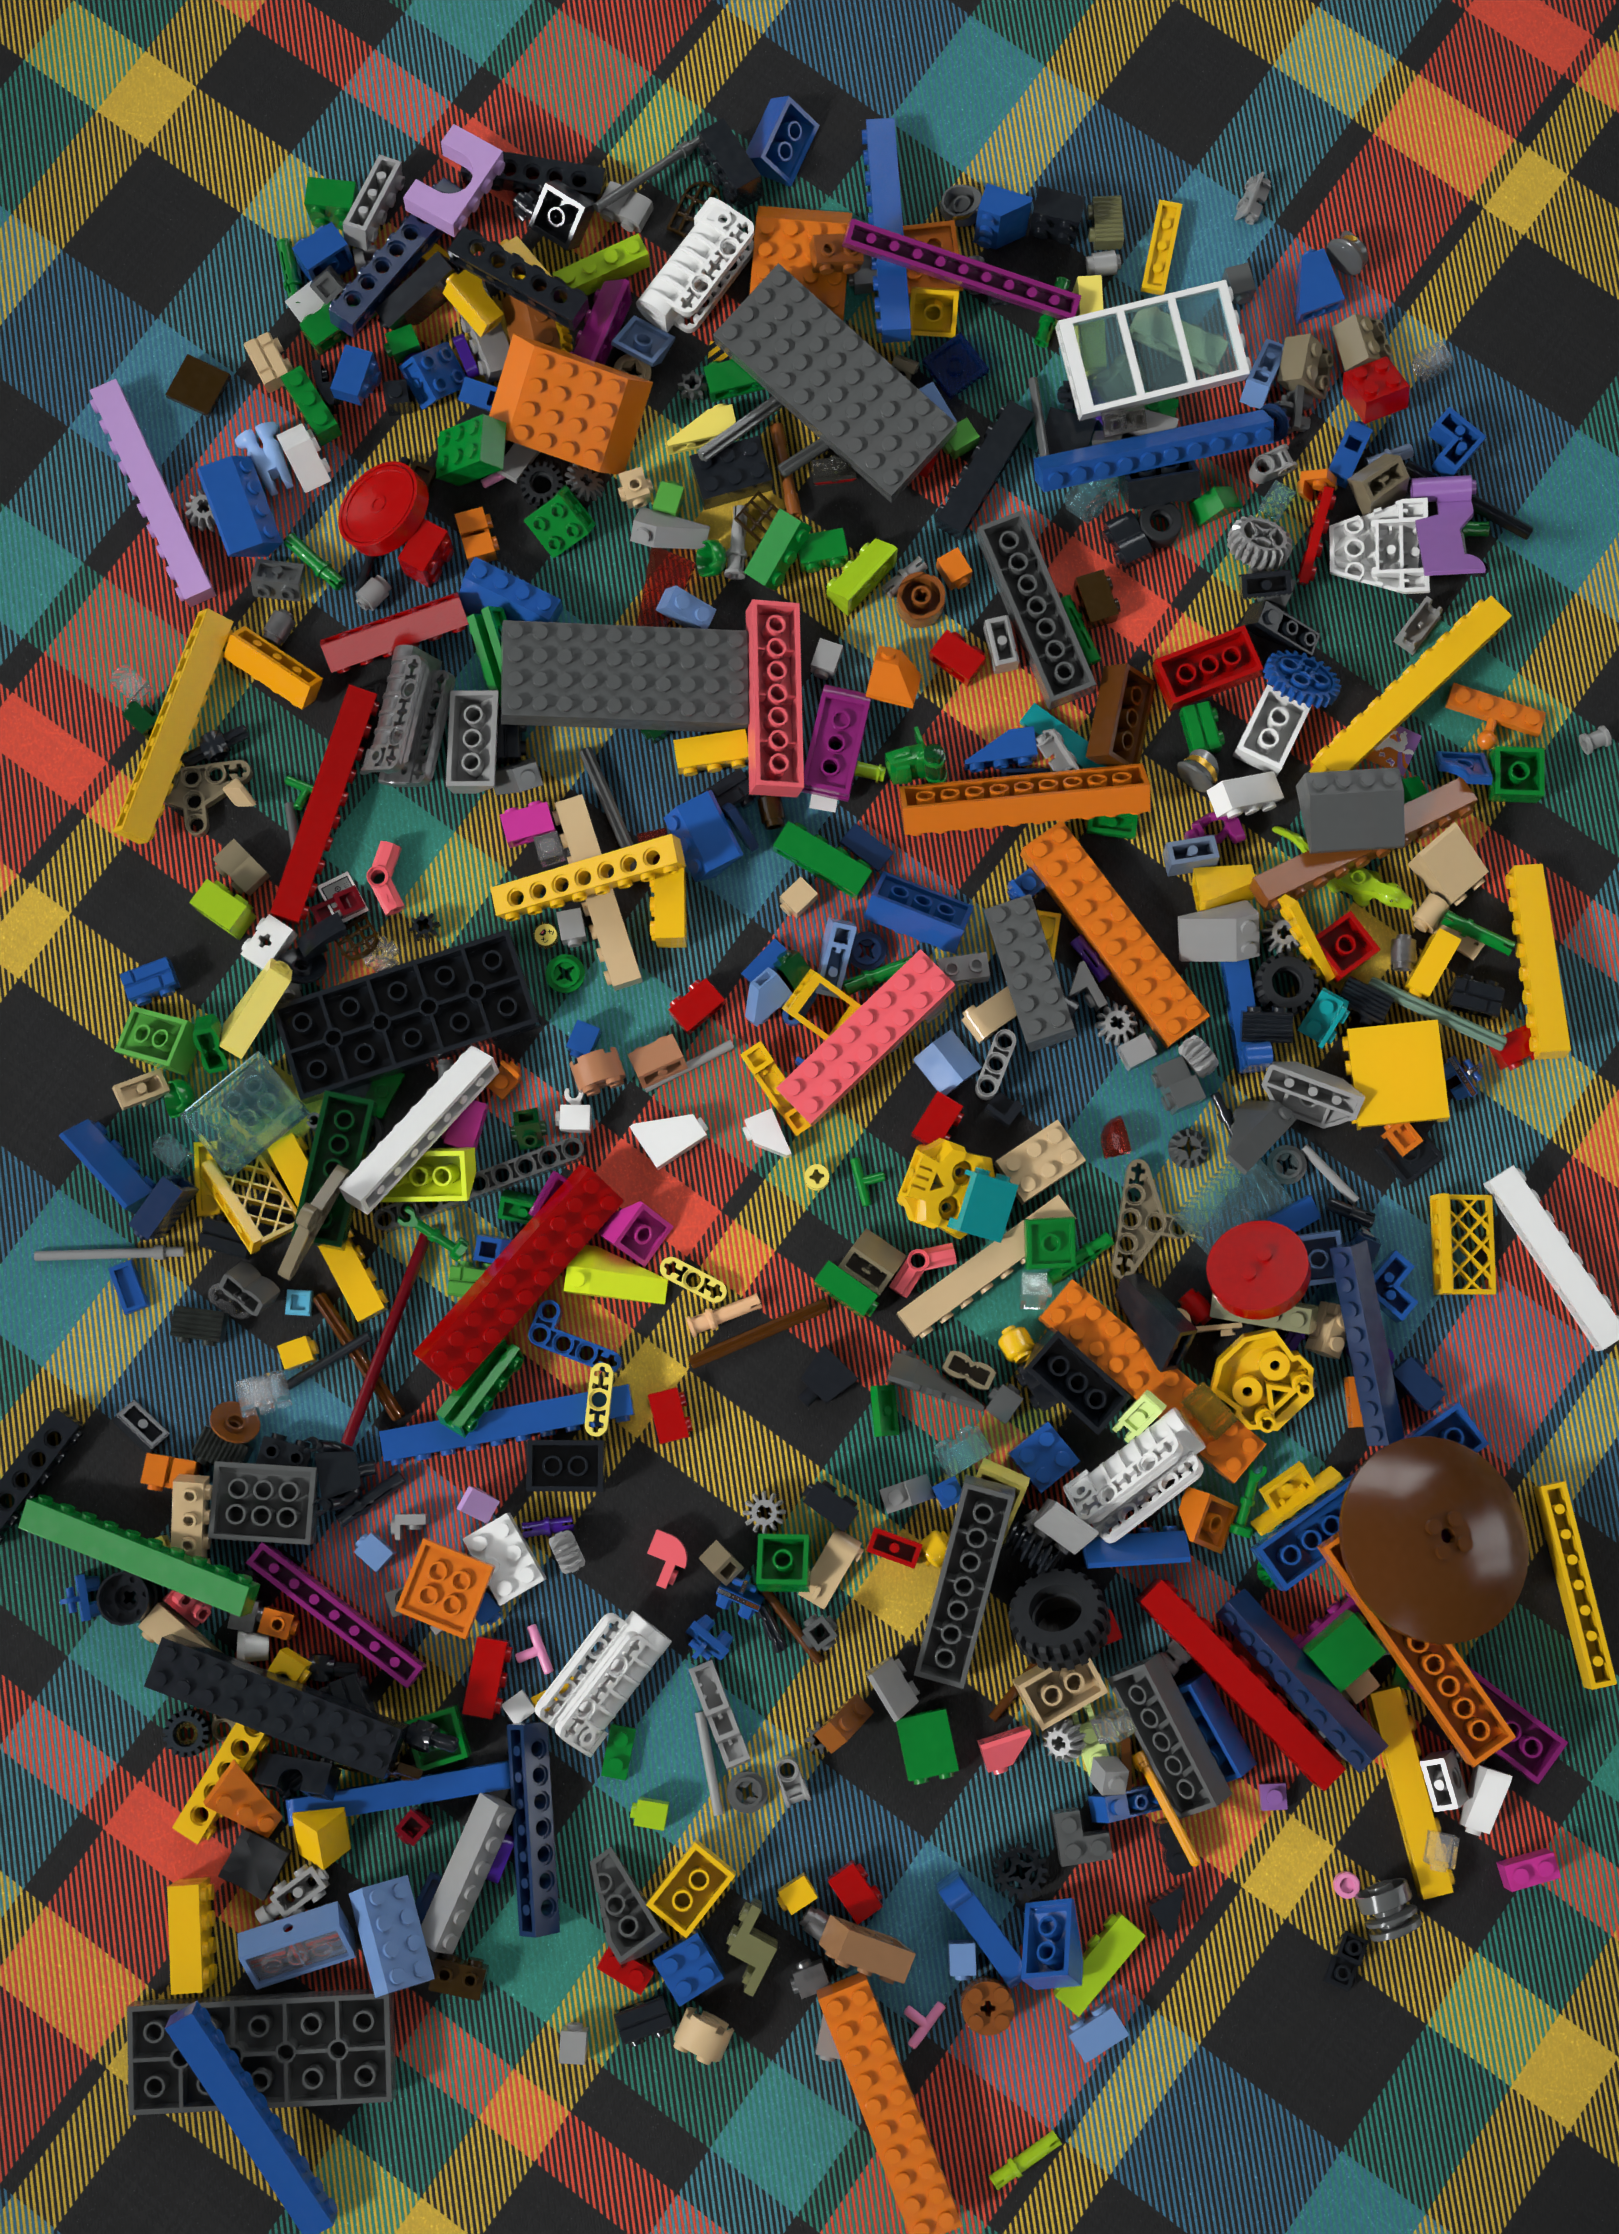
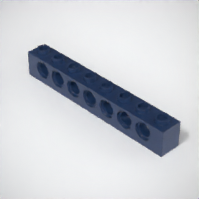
(382, 285)
(533, 1829)

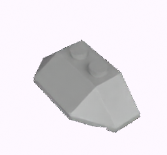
(1312, 1094)

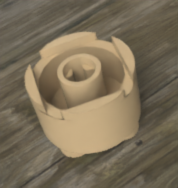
(703, 2036)

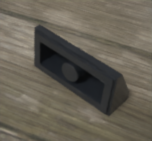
(140, 1427)

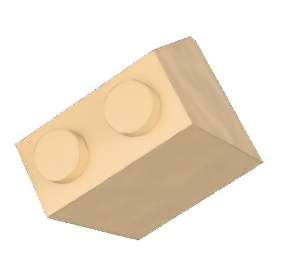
(1449, 866)

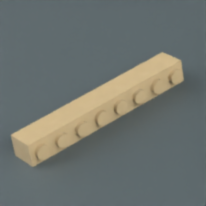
(603, 909)
(973, 1275)

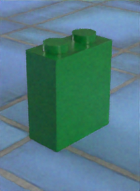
(846, 1290)
(1344, 1649)
(927, 1745)

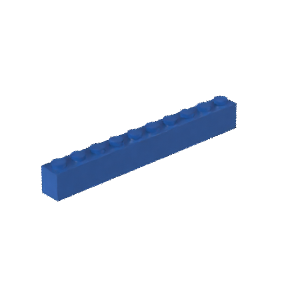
(886, 214)
(1153, 450)
(504, 1424)
(251, 2119)

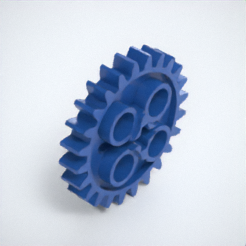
(1301, 679)

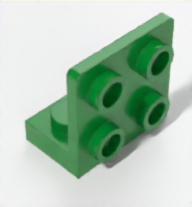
(560, 522)

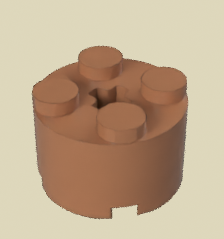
(598, 1071)

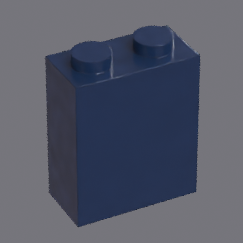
(163, 1207)

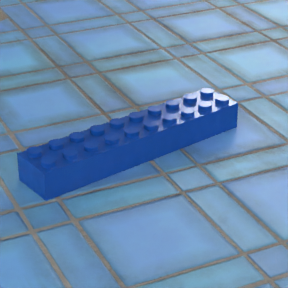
(1292, 1549)

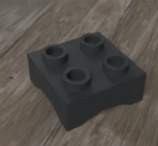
(255, 1863)

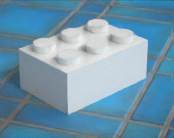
(1271, 731)
(506, 1549)

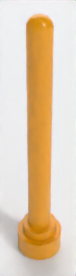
(1141, 1763)

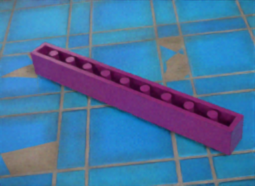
(960, 270)

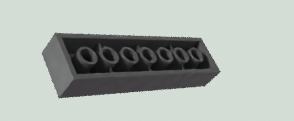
(1035, 610)
(964, 1581)

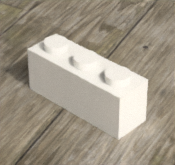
(1245, 795)

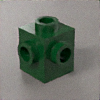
(528, 1129)

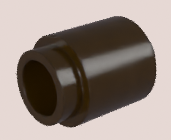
(771, 812)

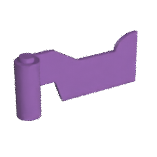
(1440, 534)

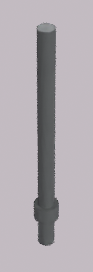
(683, 151)

